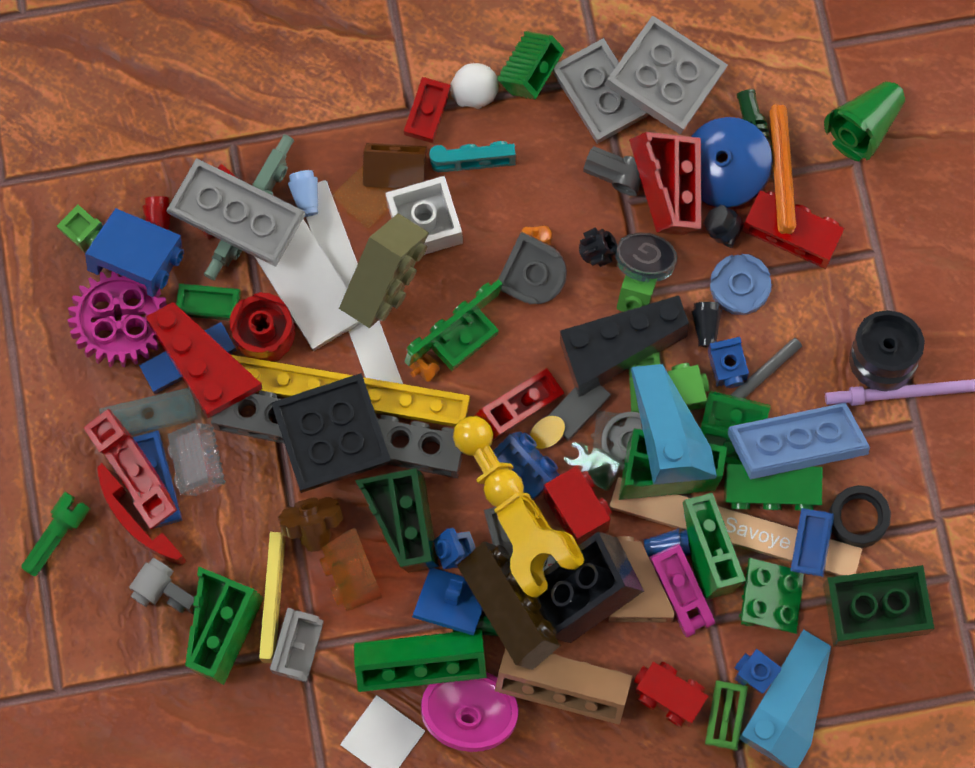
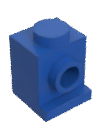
(723, 374)

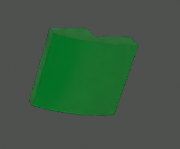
(727, 411)

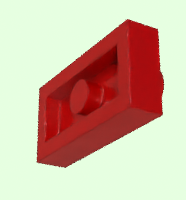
(427, 109)

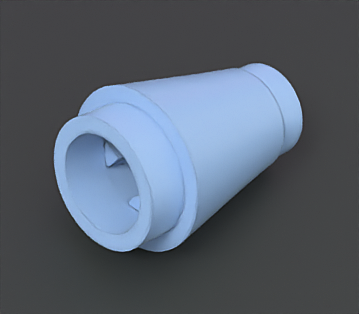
(305, 191)

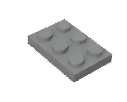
(598, 106)

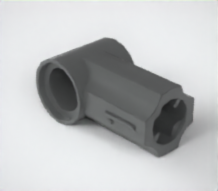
(614, 169)

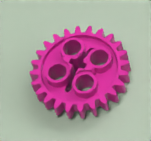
(120, 343)

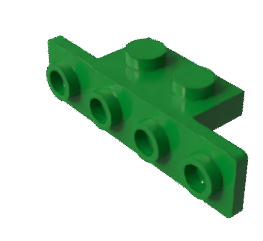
(462, 333)

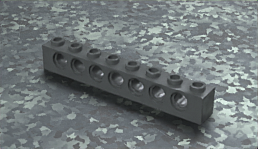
(444, 462)

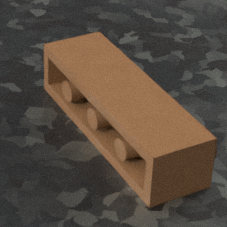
(567, 686)

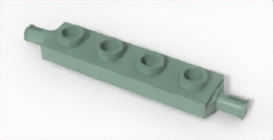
(272, 172)

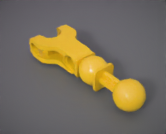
(517, 513)

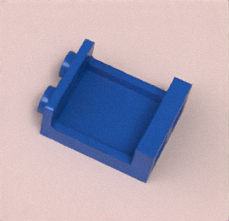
(135, 250)

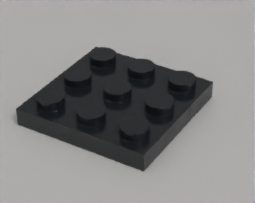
(331, 432)

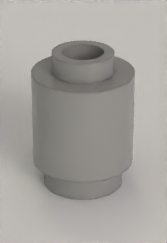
(150, 582)

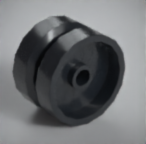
(886, 350)

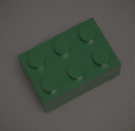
(878, 605)

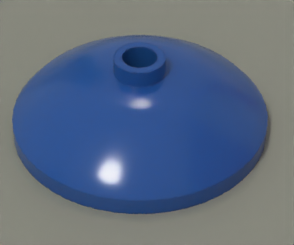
(747, 163)

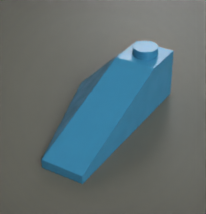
(671, 434)
(789, 710)

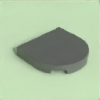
(533, 271)

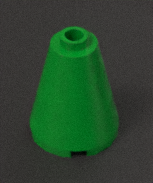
(865, 120)

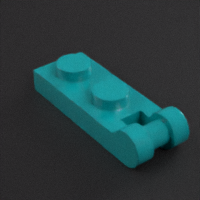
(472, 157)

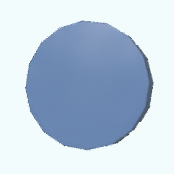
(740, 284)

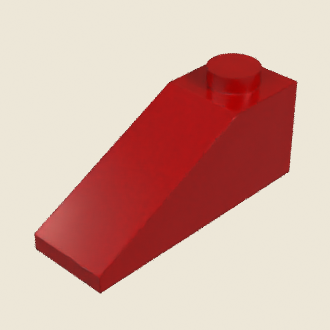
(520, 403)

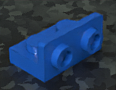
(527, 462)

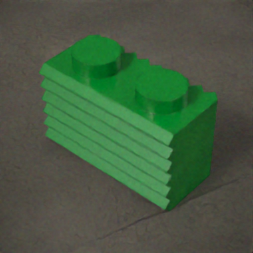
(530, 64)

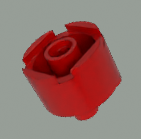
(254, 312)

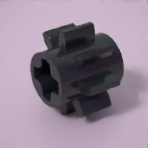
(597, 247)

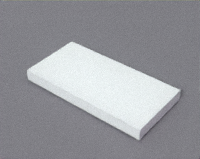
(310, 289)

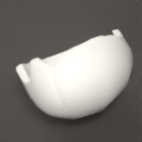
(474, 85)

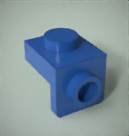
(453, 547)
(756, 671)

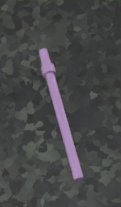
(859, 395)

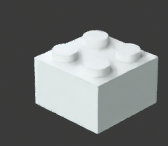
(430, 208)

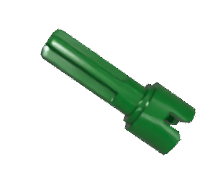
(62, 521)

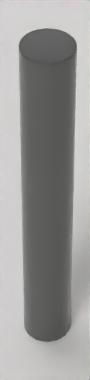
(767, 369)

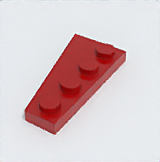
(204, 365)

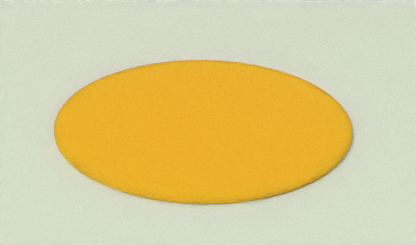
(548, 431)

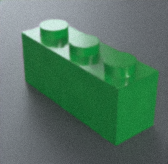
(795, 487)

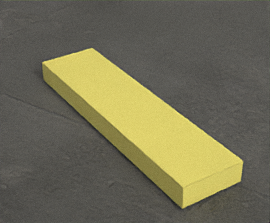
(272, 597)

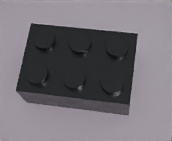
(590, 593)

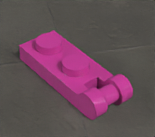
(682, 589)

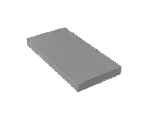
(236, 212)

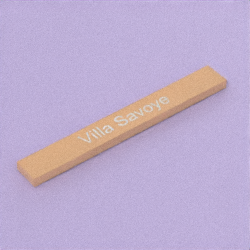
(742, 529)

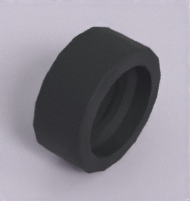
(872, 496)

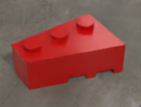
(670, 179)

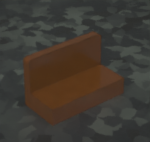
(393, 165)

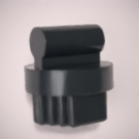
(723, 225)

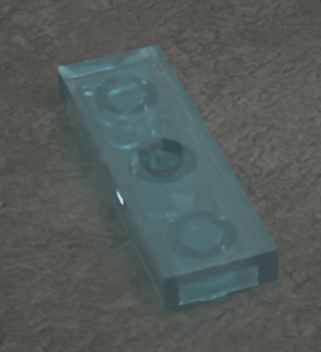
(168, 410)

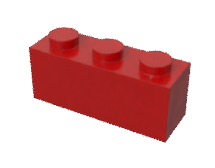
(812, 238)

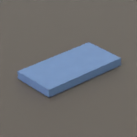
(798, 440)

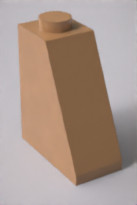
(653, 602)

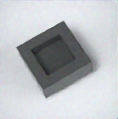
(179, 598)

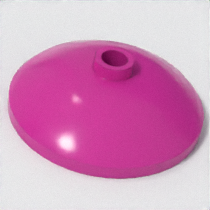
(452, 703)

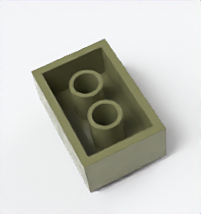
(384, 270)

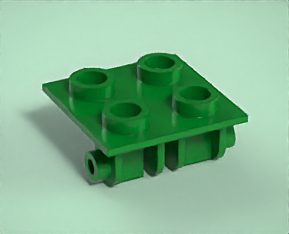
(771, 596)

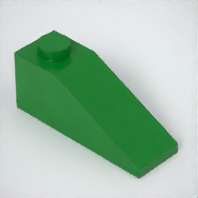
(711, 548)

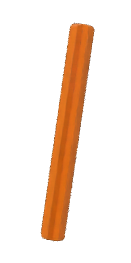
(782, 169)

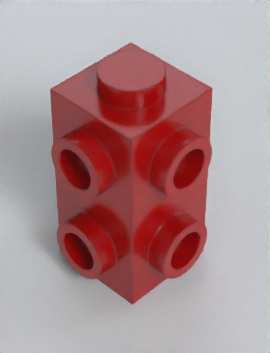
(664, 689)

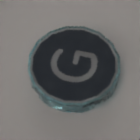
(645, 257)

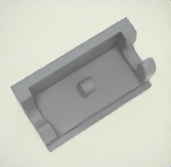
(296, 645)

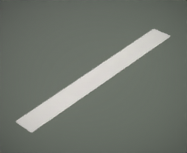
(331, 235)

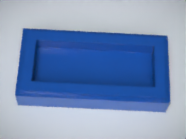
(812, 542)

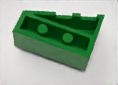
(637, 475)
(220, 624)

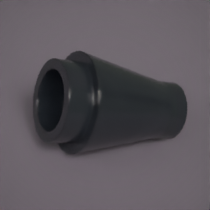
(706, 322)

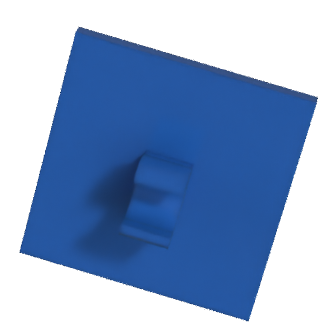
(448, 602)

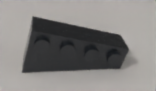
(619, 341)

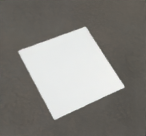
(382, 736)

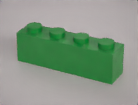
(419, 660)

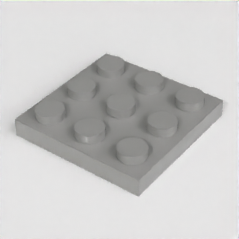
(666, 75)

